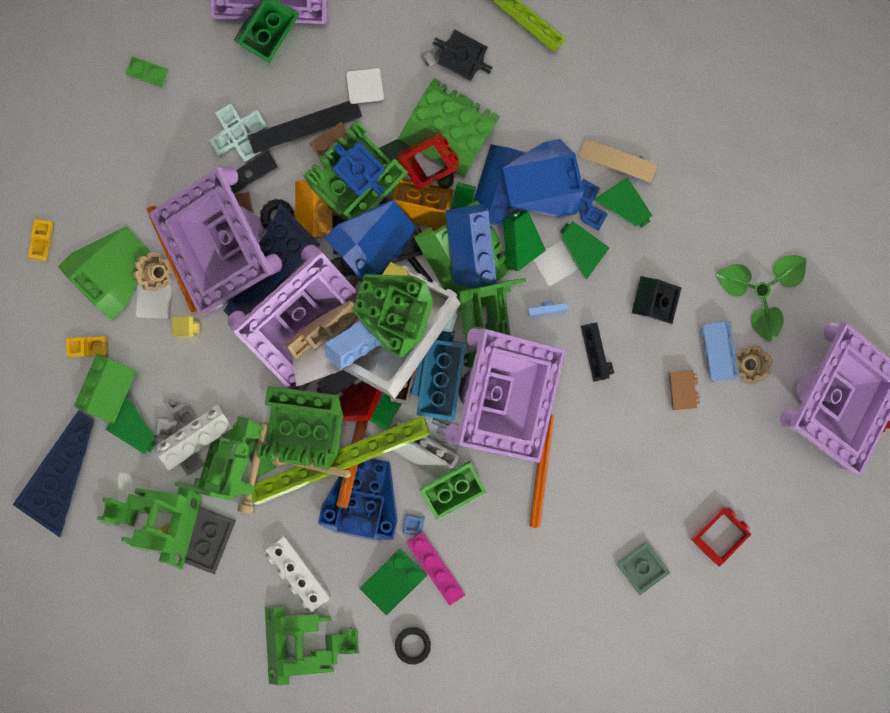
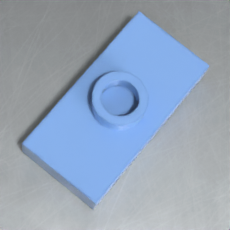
(547, 308)

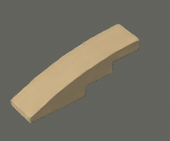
(618, 160)
(319, 330)

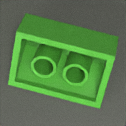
(105, 388)
(452, 490)

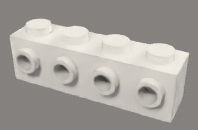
(193, 437)
(427, 454)
(297, 573)

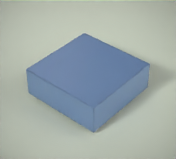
(413, 524)

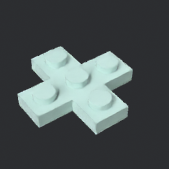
(236, 132)

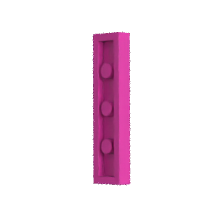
(435, 568)

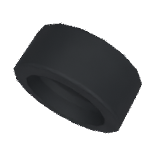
(414, 631)

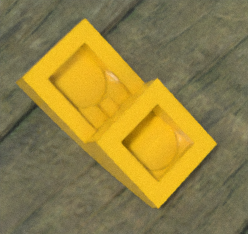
(40, 240)
(86, 346)

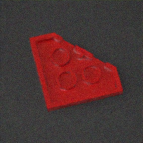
(359, 401)

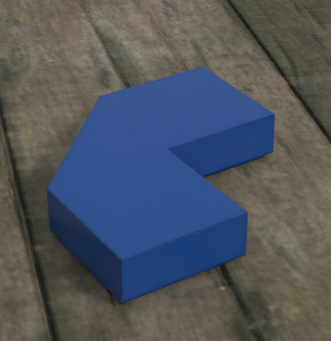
(588, 213)

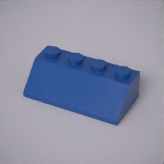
(491, 186)
(471, 246)

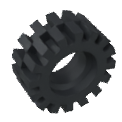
(269, 207)

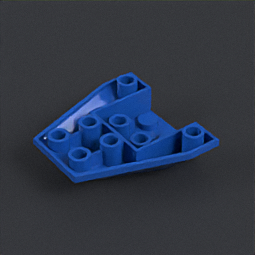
(544, 180)
(372, 239)
(371, 504)

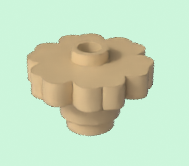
(152, 271)
(762, 359)

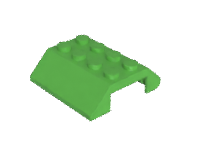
(454, 119)
(335, 191)
(437, 253)
(302, 427)

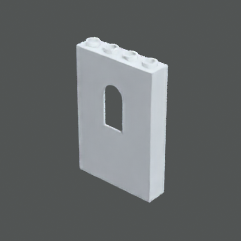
(390, 372)

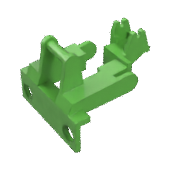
(497, 315)
(223, 472)
(150, 539)
(297, 625)

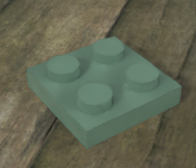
(643, 568)

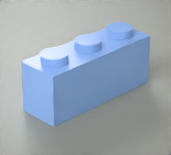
(350, 345)
(720, 351)

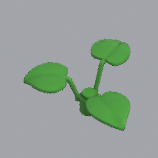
(736, 280)

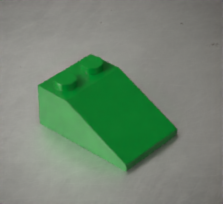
(266, 28)
(393, 581)

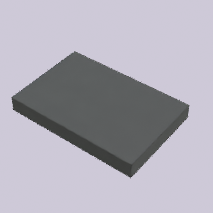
(209, 540)

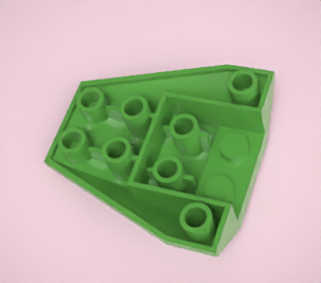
(106, 270)
(394, 310)

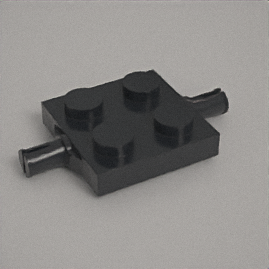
(462, 55)

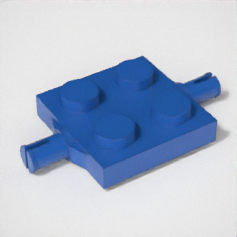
(358, 169)

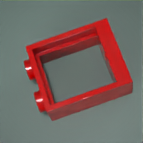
(415, 171)
(742, 526)

